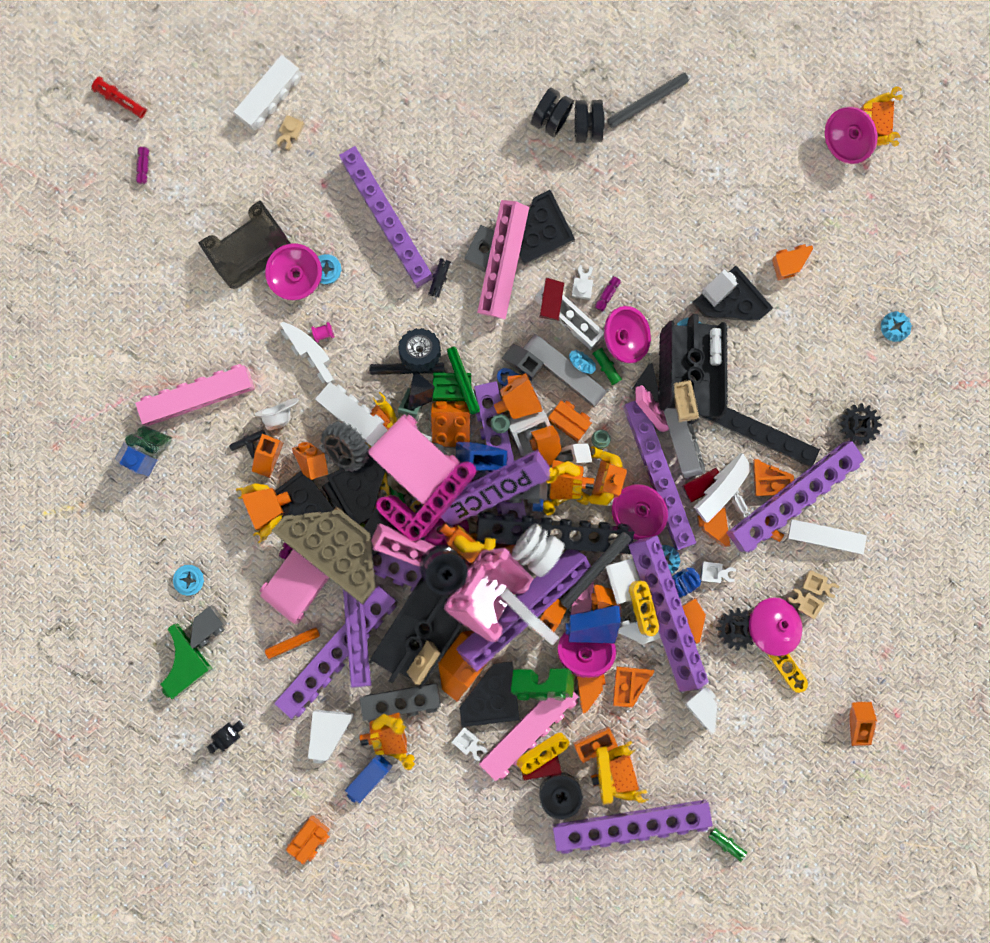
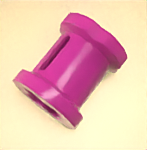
(322, 332)

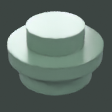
(500, 423)
(601, 439)

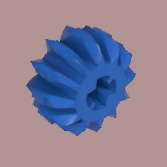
(686, 581)

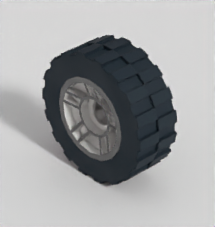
(412, 343)

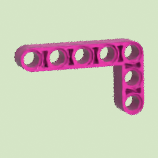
(431, 506)

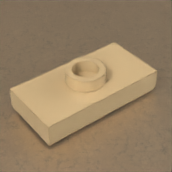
(685, 401)
(423, 662)

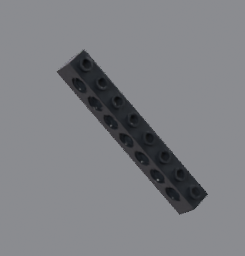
(566, 526)

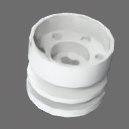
(537, 550)

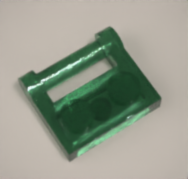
(149, 439)

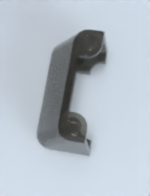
(247, 249)

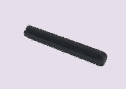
(399, 368)

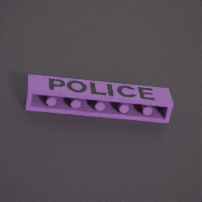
(497, 487)

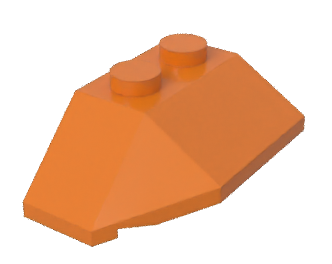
(454, 672)

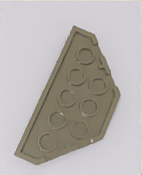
(334, 547)

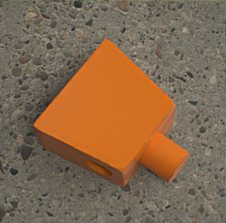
(519, 398)

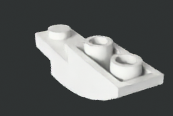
(305, 346)

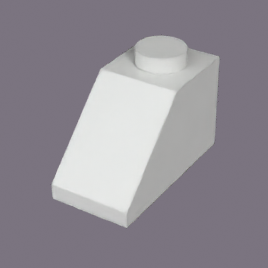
(576, 453)

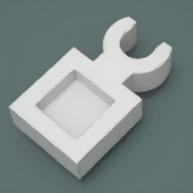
(582, 286)
(713, 572)
(467, 741)

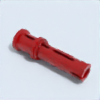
(111, 93)

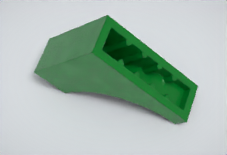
(188, 665)

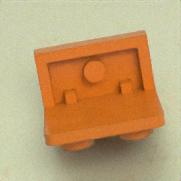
(450, 423)

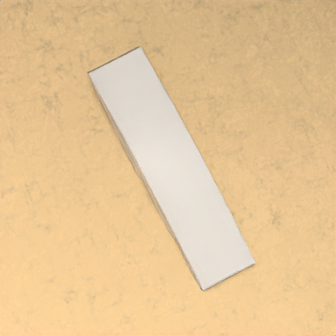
(723, 488)
(827, 537)

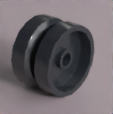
(552, 112)
(590, 121)
(443, 570)
(560, 807)

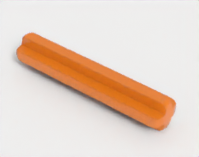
(292, 643)

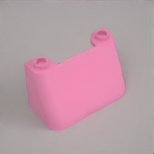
(412, 458)
(293, 587)
(479, 600)

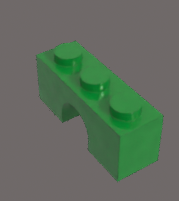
(558, 685)

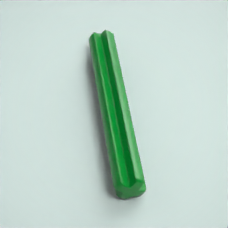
(463, 380)

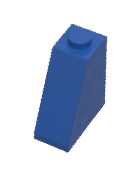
(481, 455)
(135, 460)
(594, 626)
(368, 779)

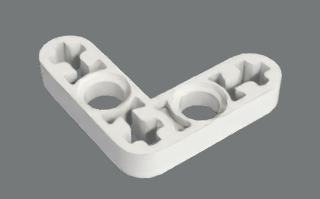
(529, 617)

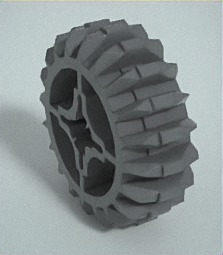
(344, 446)

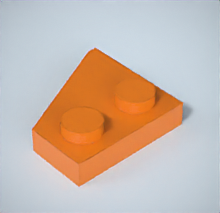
(769, 479)
(629, 685)

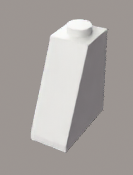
(326, 733)

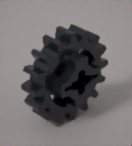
(865, 428)
(730, 635)
(225, 737)

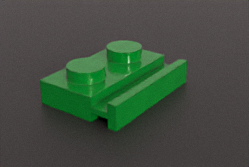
(447, 387)

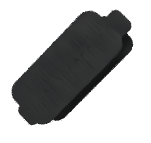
(676, 366)
(423, 606)

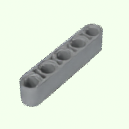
(565, 371)
(685, 445)

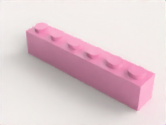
(503, 259)
(194, 395)
(399, 546)
(524, 734)

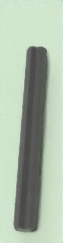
(648, 100)
(595, 570)

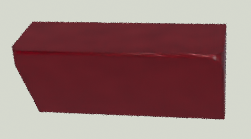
(552, 299)
(696, 488)
(549, 768)

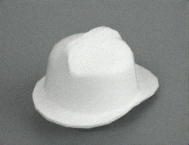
(277, 416)

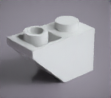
(720, 287)
(632, 631)

